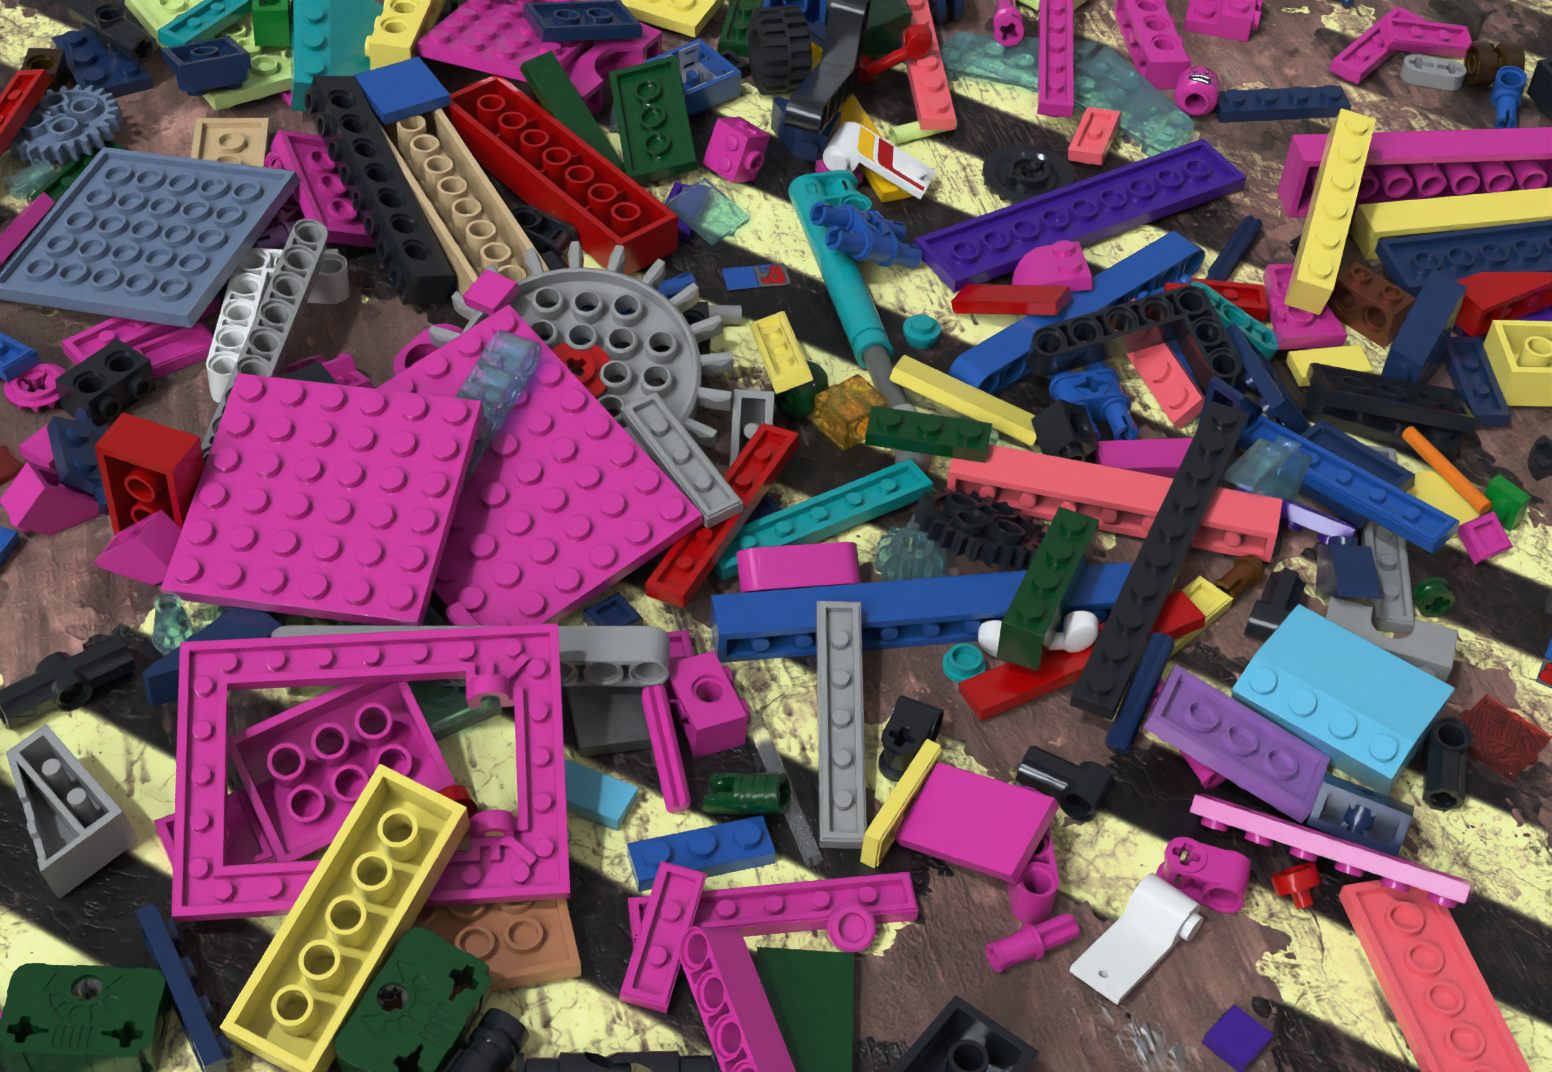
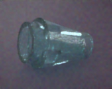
(170, 623)

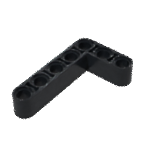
(835, 77)
(1138, 333)

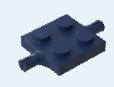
(75, 453)

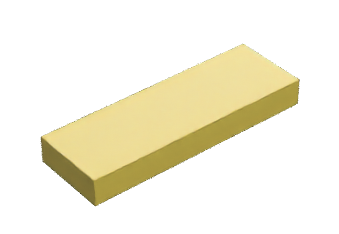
(883, 828)

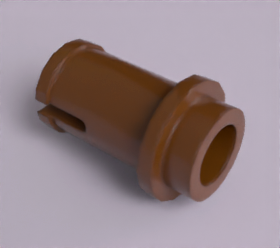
(1246, 571)

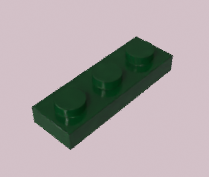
(928, 434)

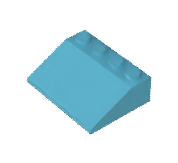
(1343, 697)

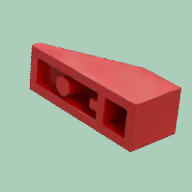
(1502, 297)

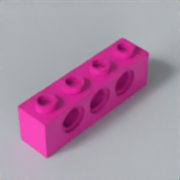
(1152, 41)

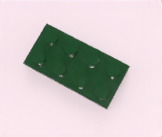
(653, 120)

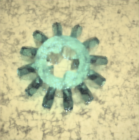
(909, 555)

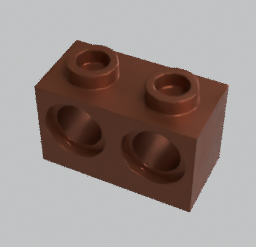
(1369, 304)

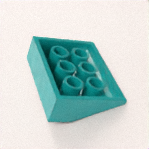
(328, 41)

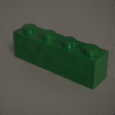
(1047, 589)

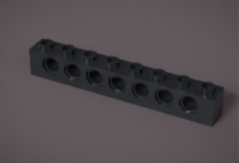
(379, 190)

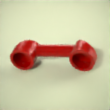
(917, 45)

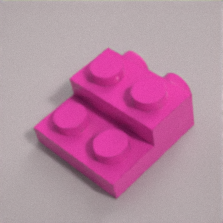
(1223, 18)

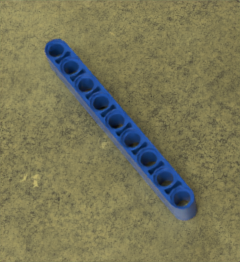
(1003, 356)

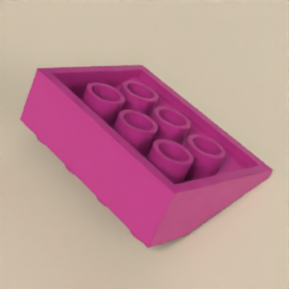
(319, 756)

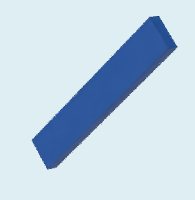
(1362, 490)

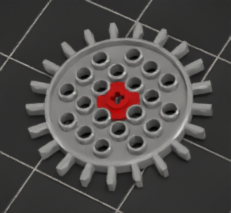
(653, 324)

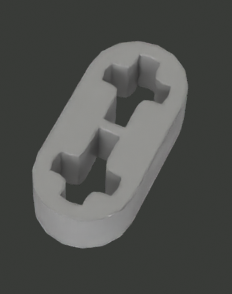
(1433, 72)

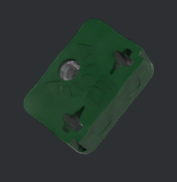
(84, 1019)
(430, 1021)

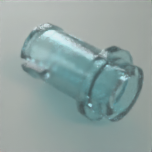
(30, 178)

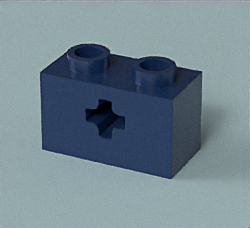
(1361, 815)

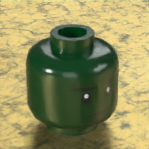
(801, 399)

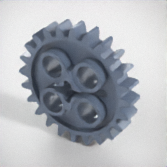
(68, 125)

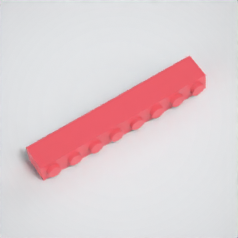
(1119, 498)

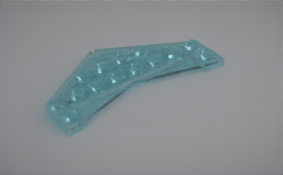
(1098, 82)

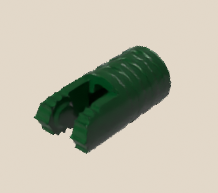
(748, 793)

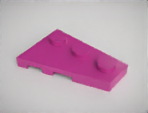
(1295, 326)

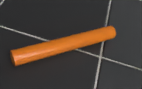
(1447, 470)

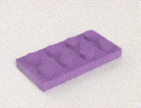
(1238, 743)

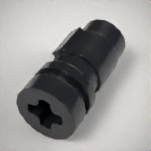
(491, 1044)

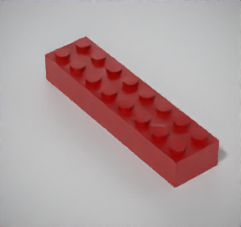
(561, 174)

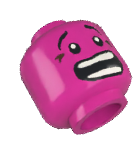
(1197, 91)

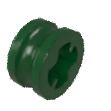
(1433, 597)

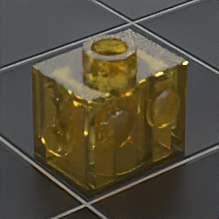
(845, 410)

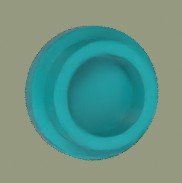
(921, 331)
(963, 662)

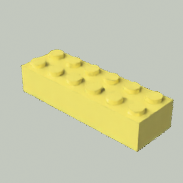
(346, 922)

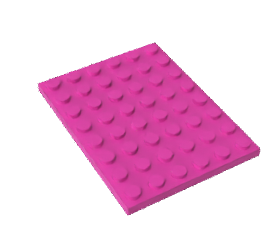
(555, 500)

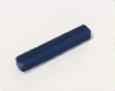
(1235, 249)
(1139, 693)

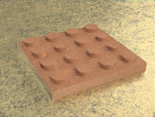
(517, 940)

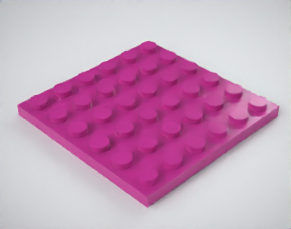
(325, 501)

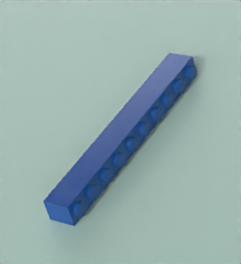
(891, 611)

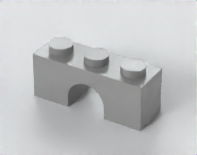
(1427, 646)

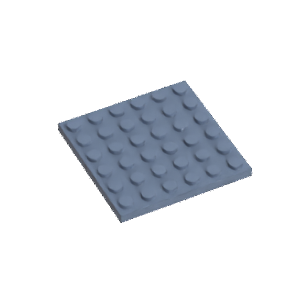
(145, 236)

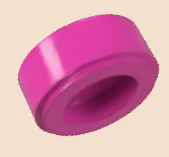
(850, 928)

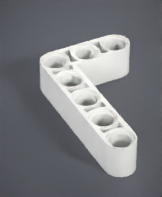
(243, 299)

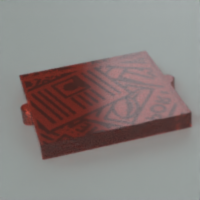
(1503, 737)

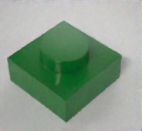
(1508, 502)

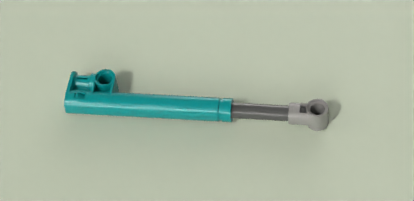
(848, 288)

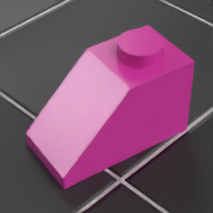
(44, 505)
(142, 549)

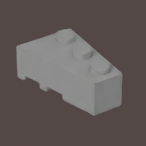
(66, 812)

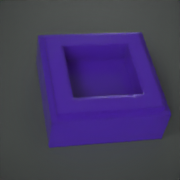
(1237, 1039)

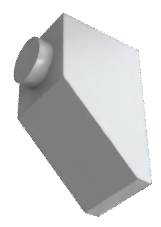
(749, 412)

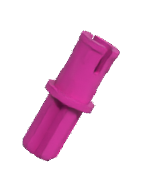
(1031, 942)

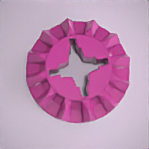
(41, 375)

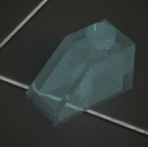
(1271, 468)

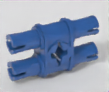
(865, 235)
(1100, 394)

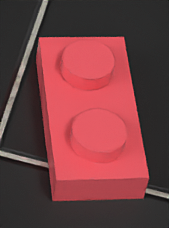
(1094, 136)

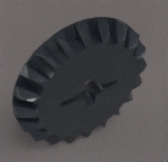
(1041, 170)

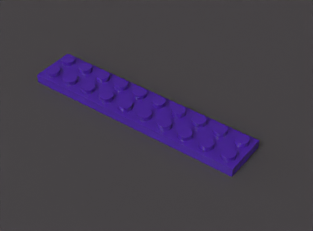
(1079, 212)

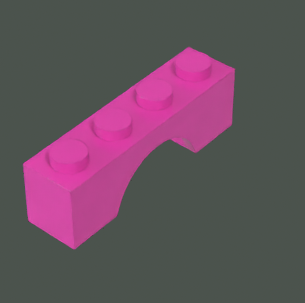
(608, 55)

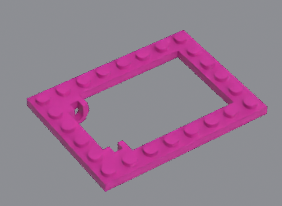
(502, 661)

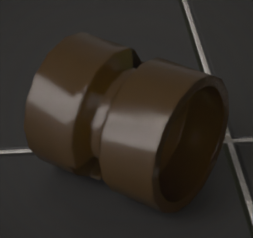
(1484, 61)

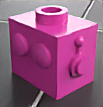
(736, 149)

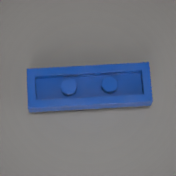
(708, 850)

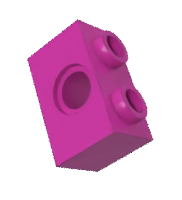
(706, 704)

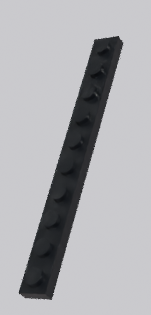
(1159, 562)

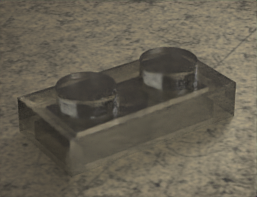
(1459, 13)

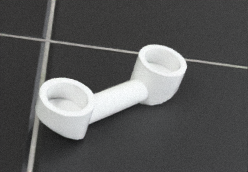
(1078, 633)

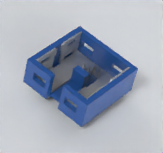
(705, 80)

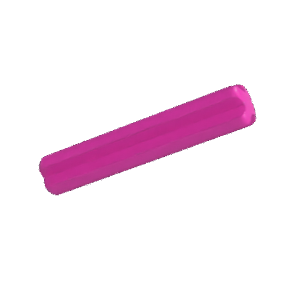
(666, 749)

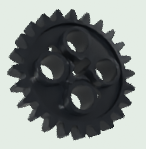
(979, 527)

